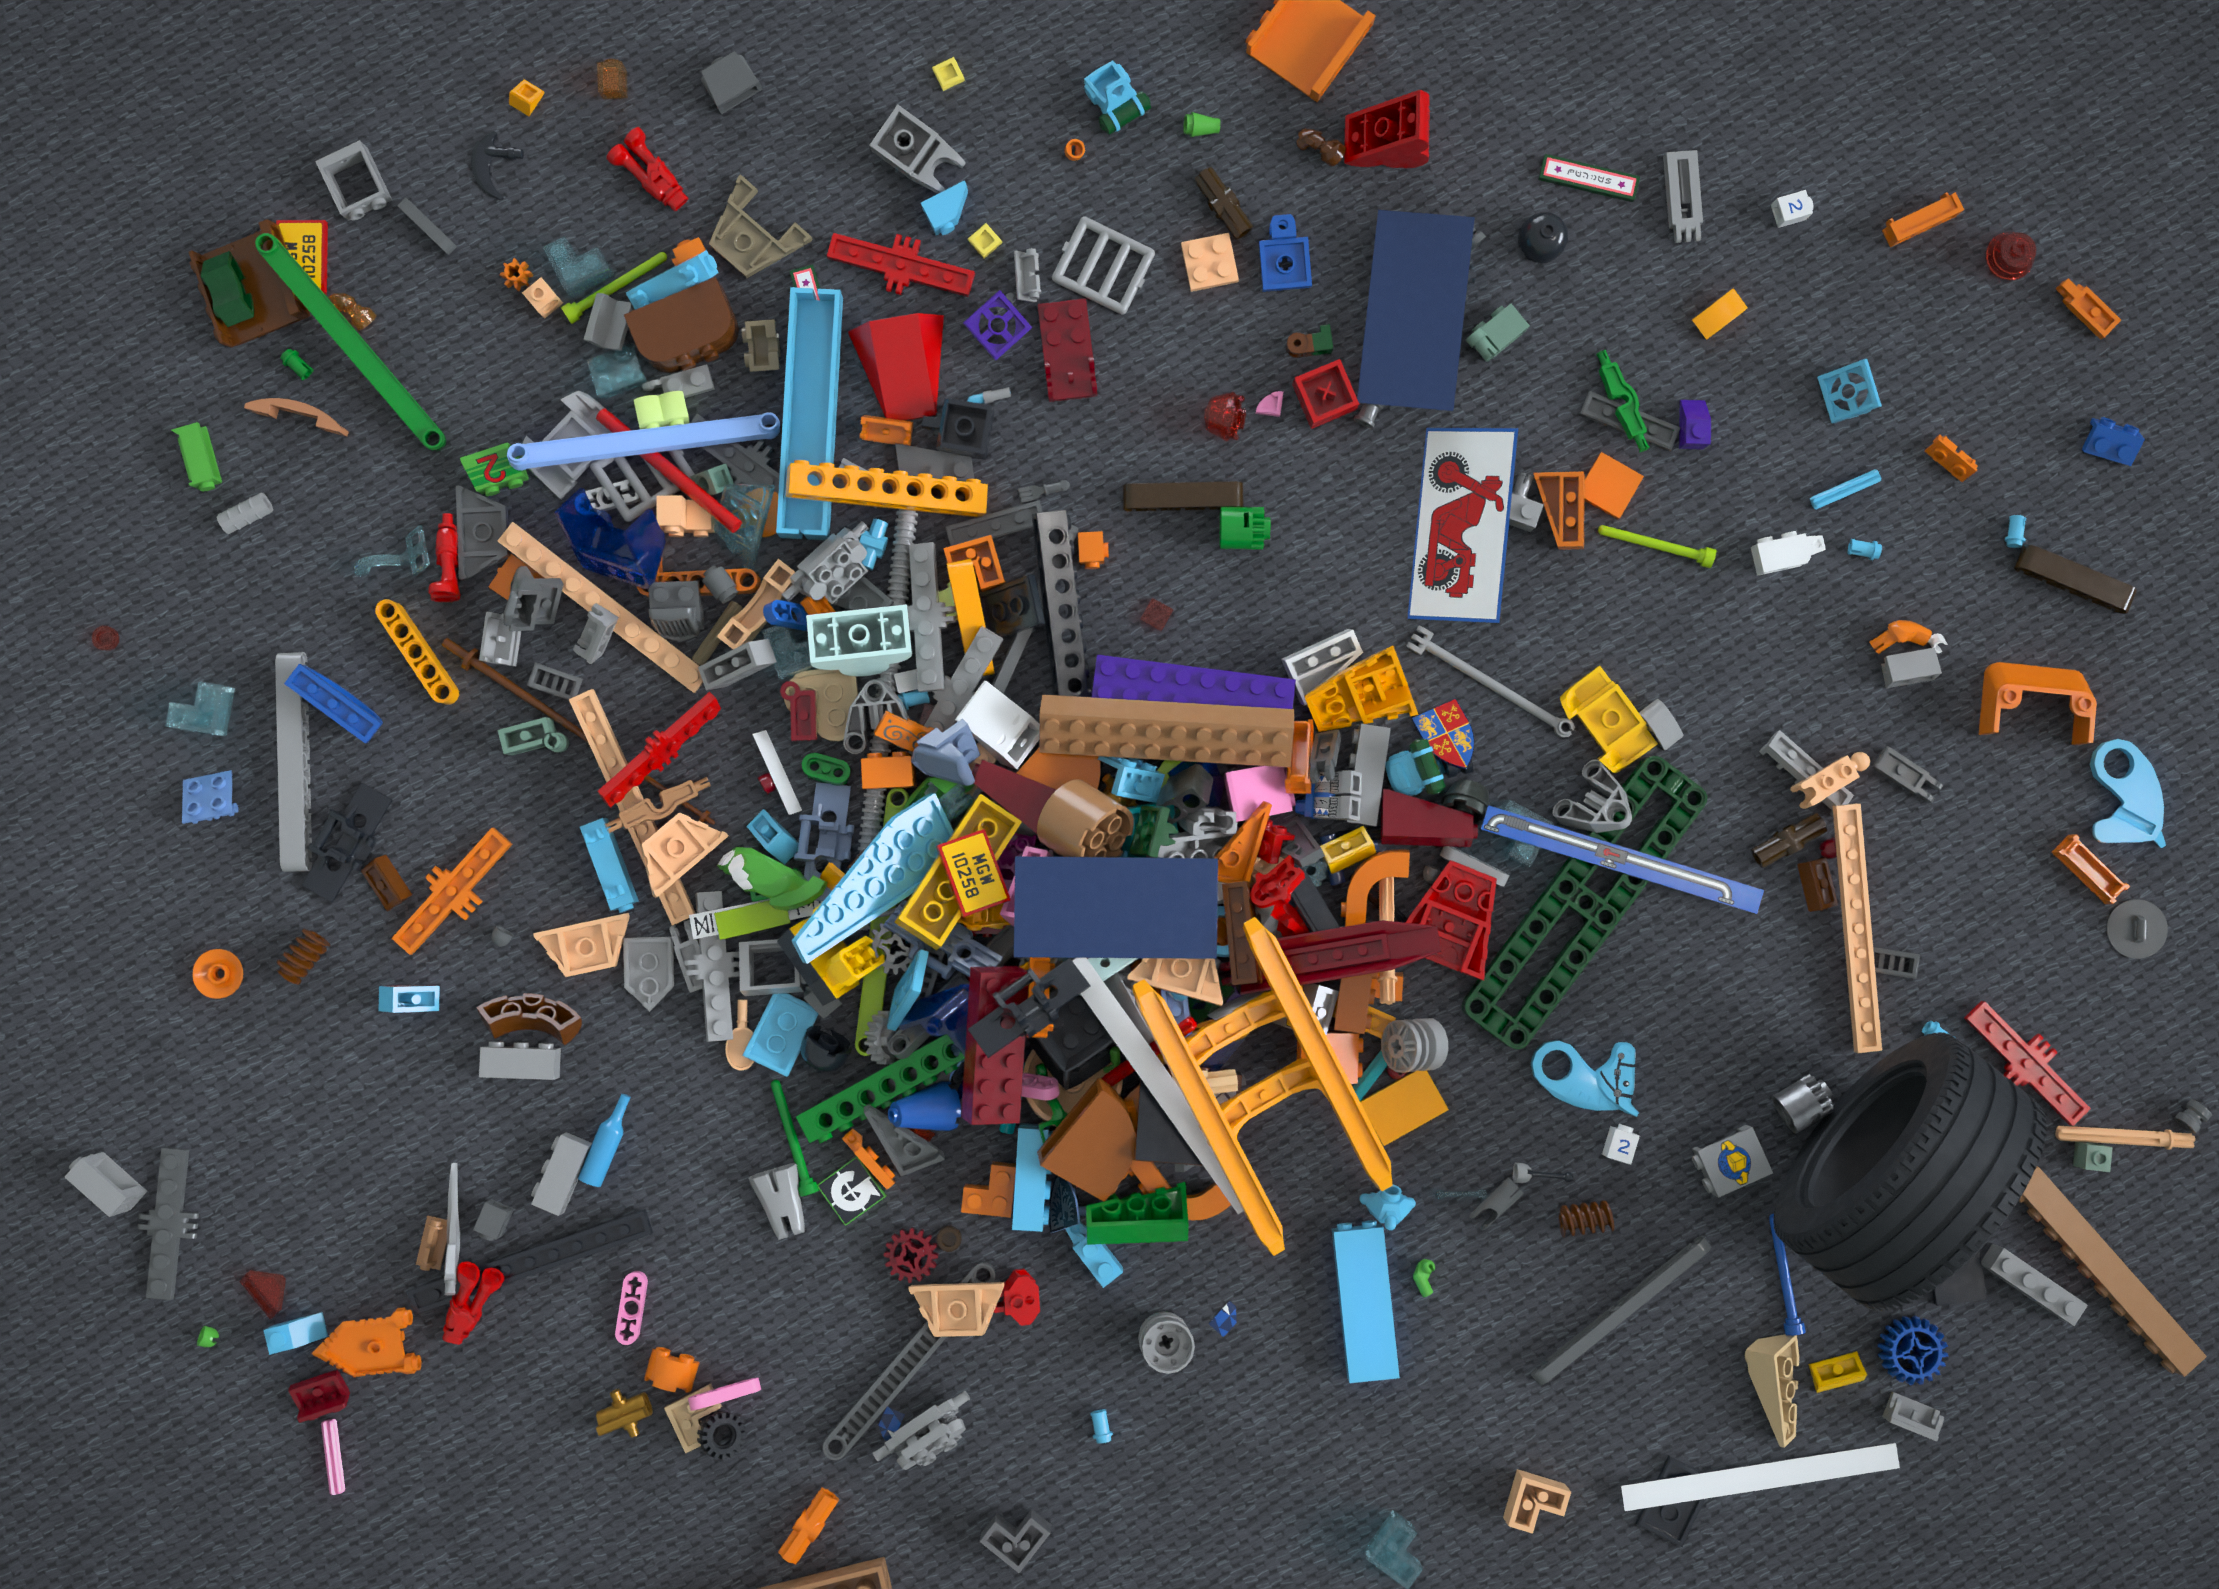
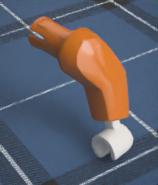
(1907, 631)

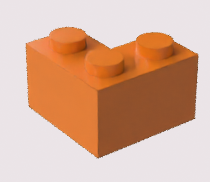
(984, 560)
(888, 771)
(992, 1199)

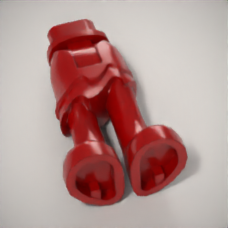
(658, 179)
(446, 551)
(462, 1312)

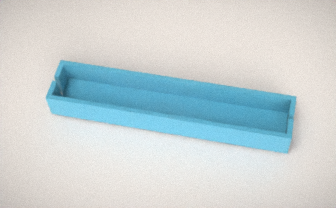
(809, 404)

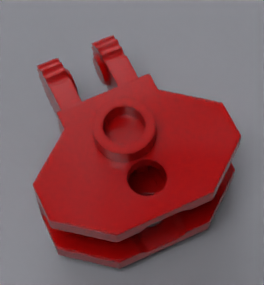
(1020, 1297)

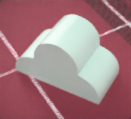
(859, 640)

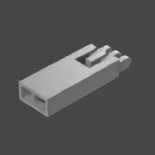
(1683, 187)

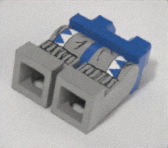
(1323, 801)

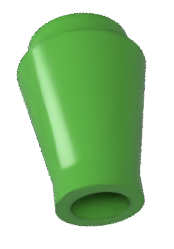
(1198, 125)

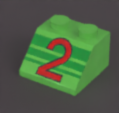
(491, 470)

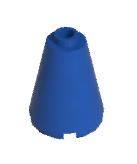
(927, 1109)

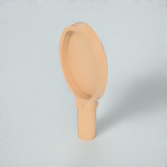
(741, 1038)

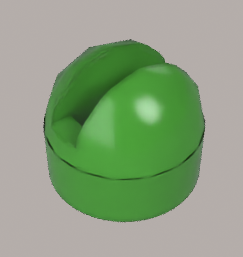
(206, 1337)

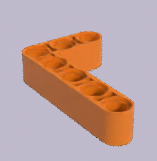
(736, 575)

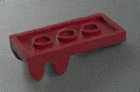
(1067, 350)

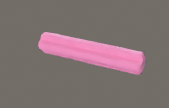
(333, 1456)

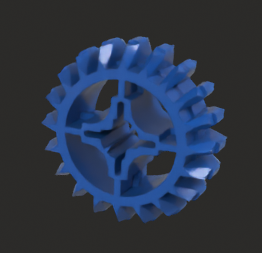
(1892, 1351)

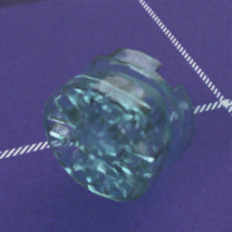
(955, 801)

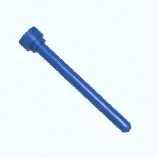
(1793, 1323)

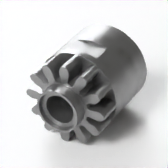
(1803, 1103)

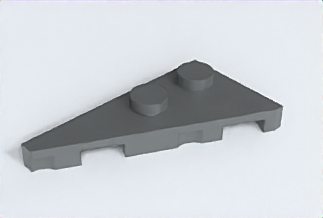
(903, 1146)

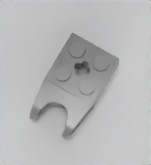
(922, 154)

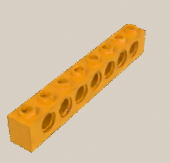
(799, 487)

